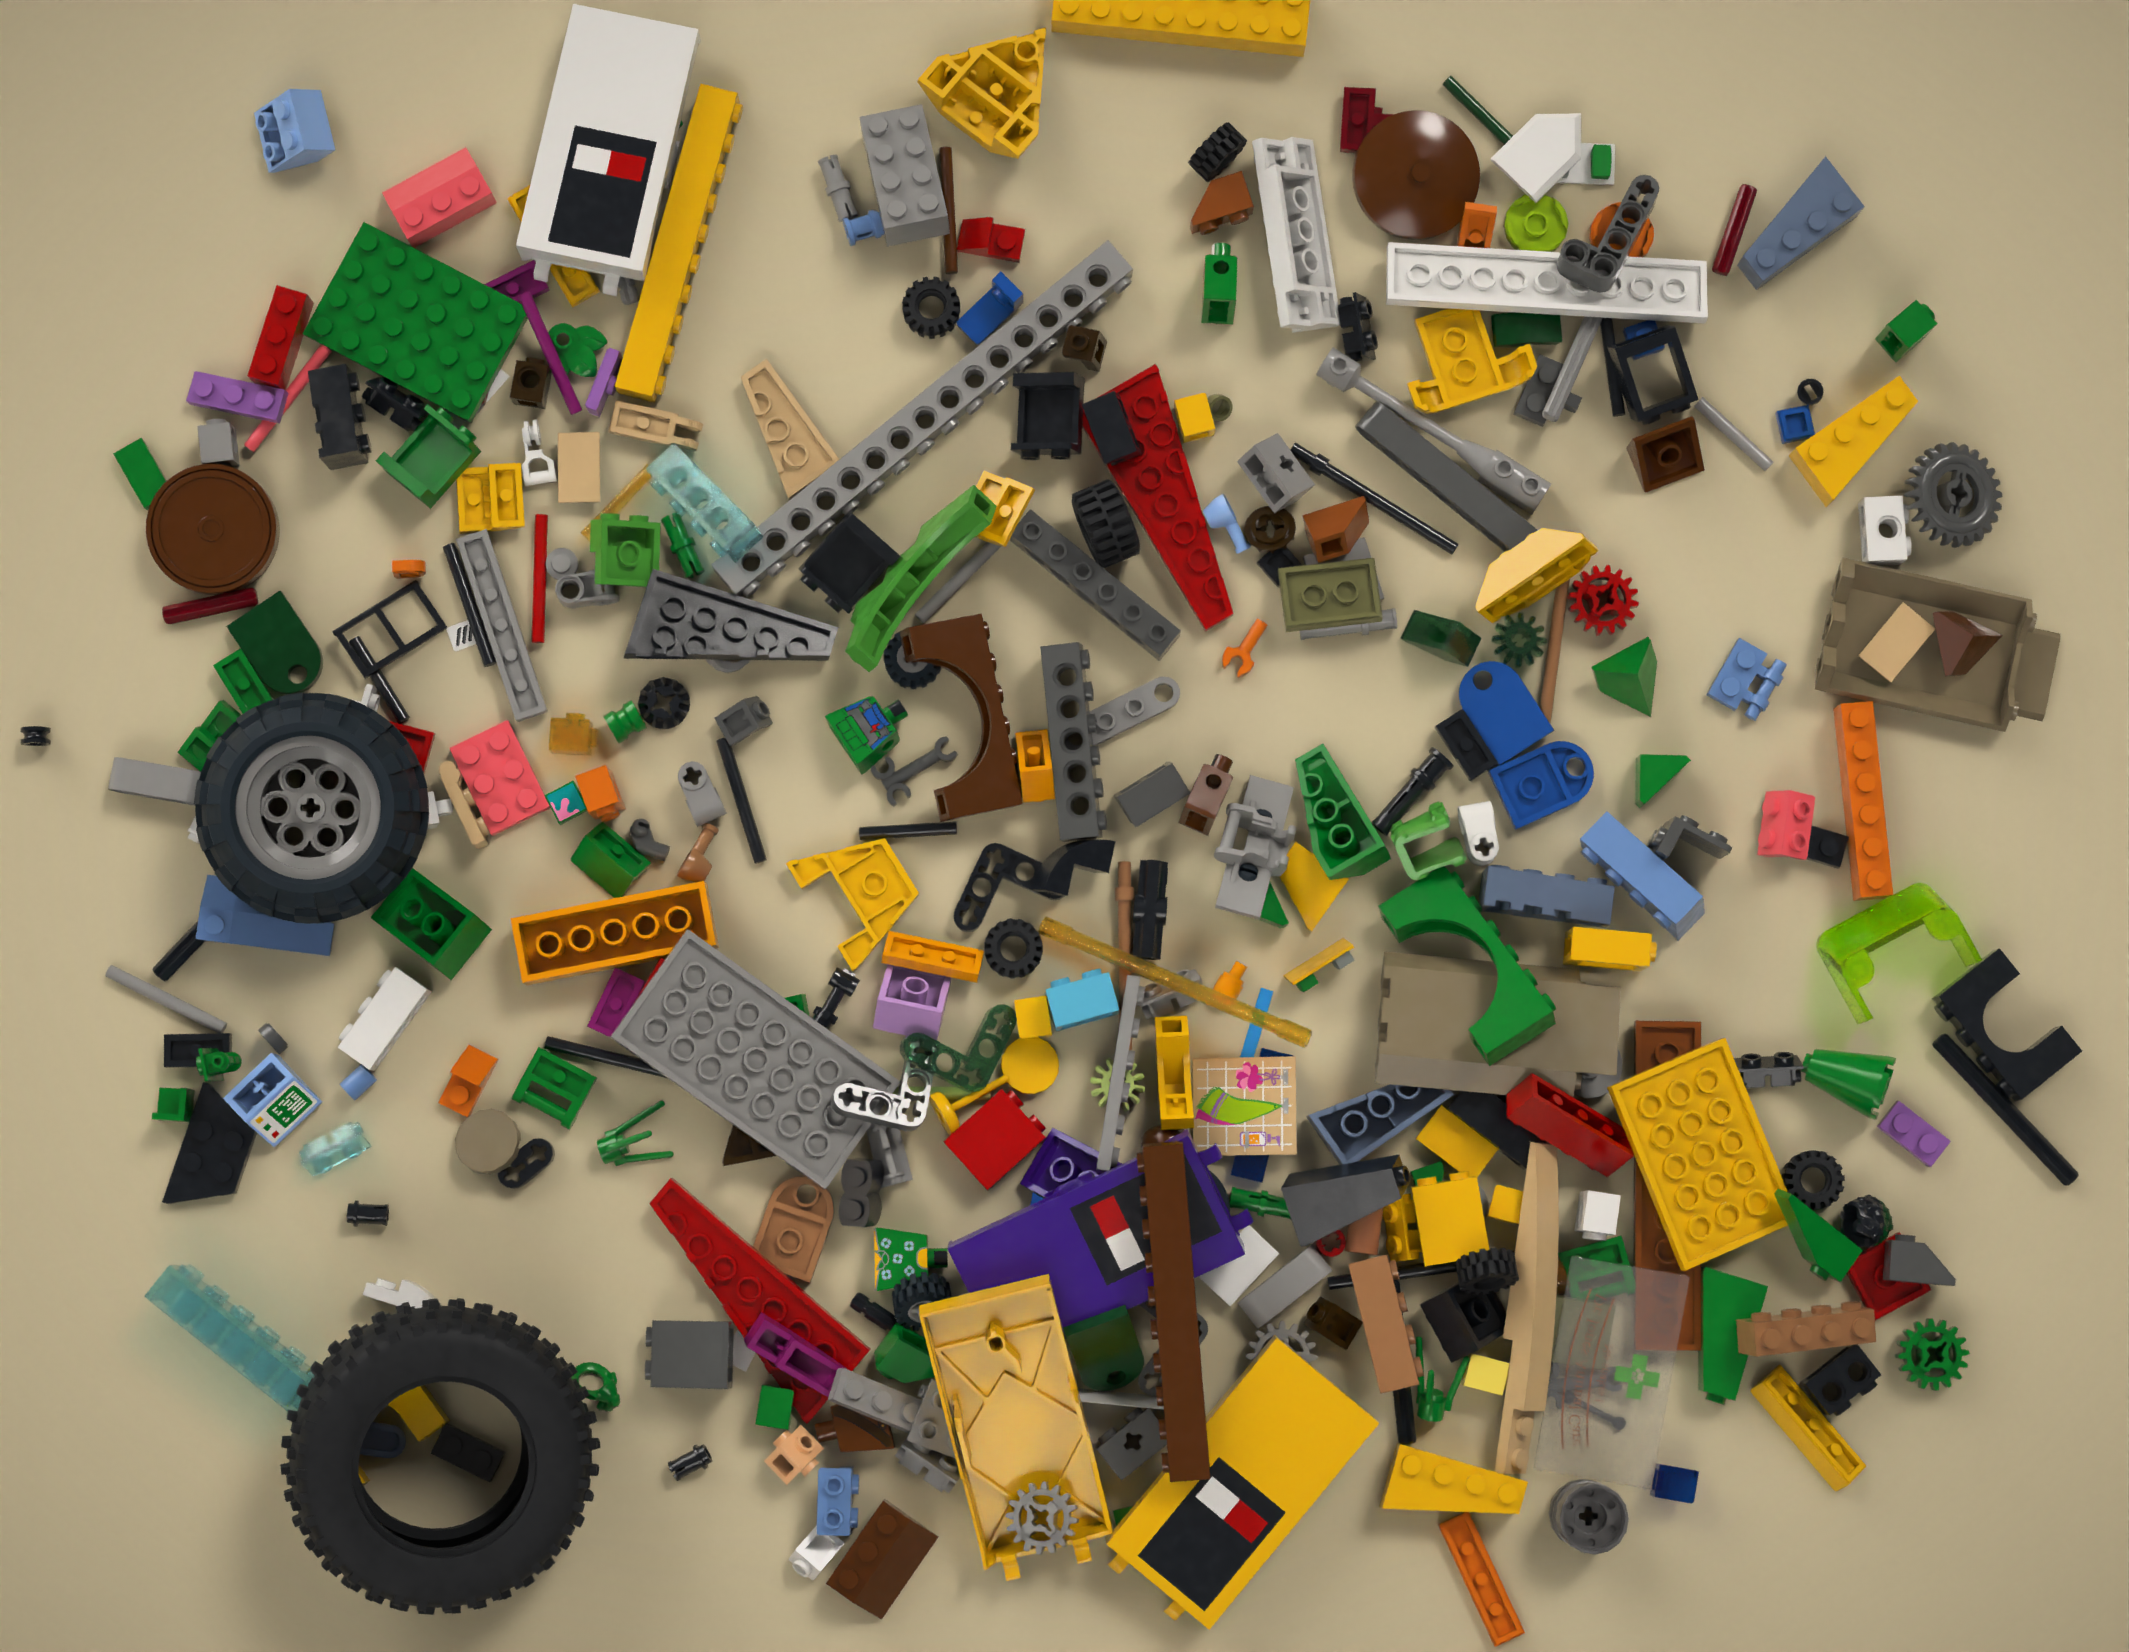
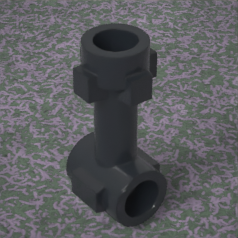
(843, 983)

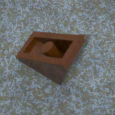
(1961, 641)

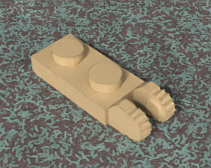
(651, 425)
(463, 802)

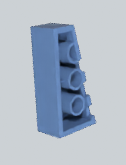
(1643, 875)

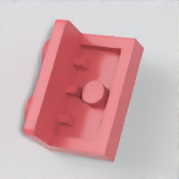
(1786, 824)

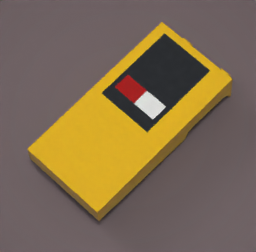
(1270, 1457)

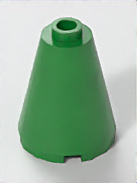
(1851, 1077)

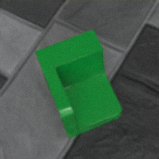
(175, 1105)
(775, 1407)

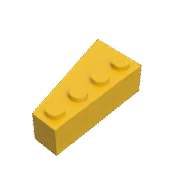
(1846, 444)
(1443, 1484)

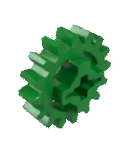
(1943, 1363)

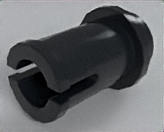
(367, 1214)
(690, 1462)

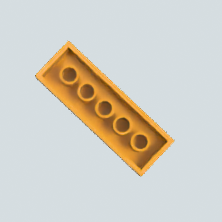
(611, 932)

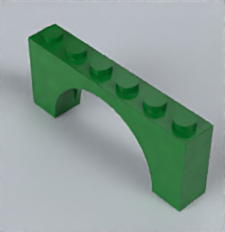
(1442, 906)

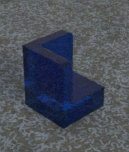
(1674, 1483)

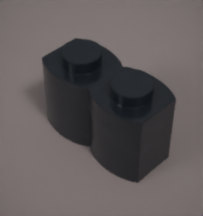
(861, 1201)

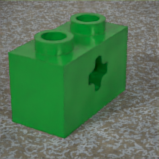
(1906, 330)

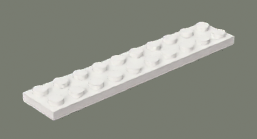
(1532, 284)

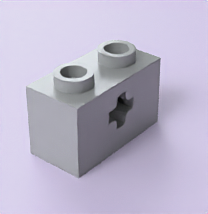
(1276, 473)

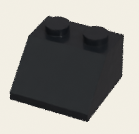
(1464, 1320)

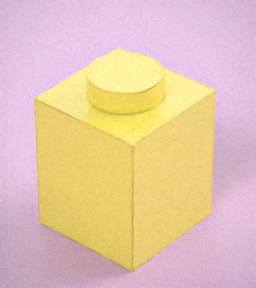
(1486, 1374)

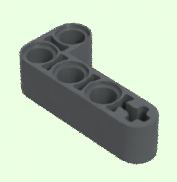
(1618, 232)

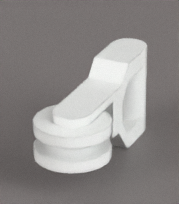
(539, 477)

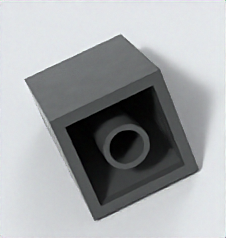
(690, 1354)

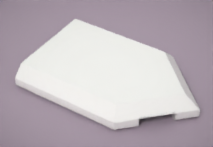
(1541, 152)

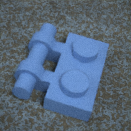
(1738, 673)

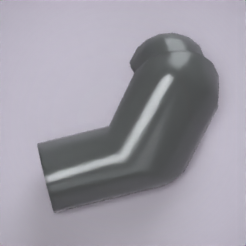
(644, 840)

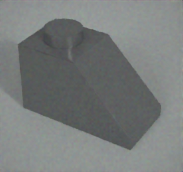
(1913, 1263)

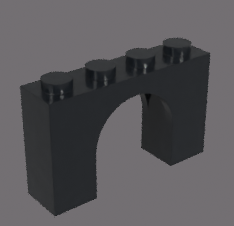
(1964, 1006)

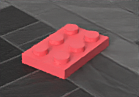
(500, 777)

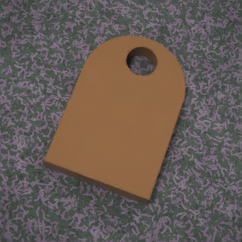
(795, 1231)

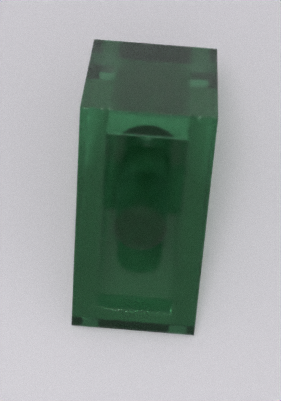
(1441, 637)

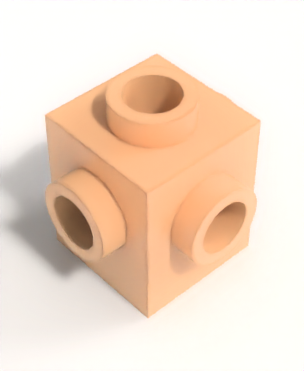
(799, 1449)

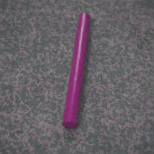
(550, 353)

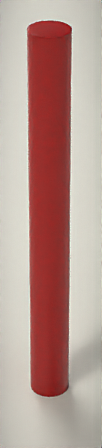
(539, 578)

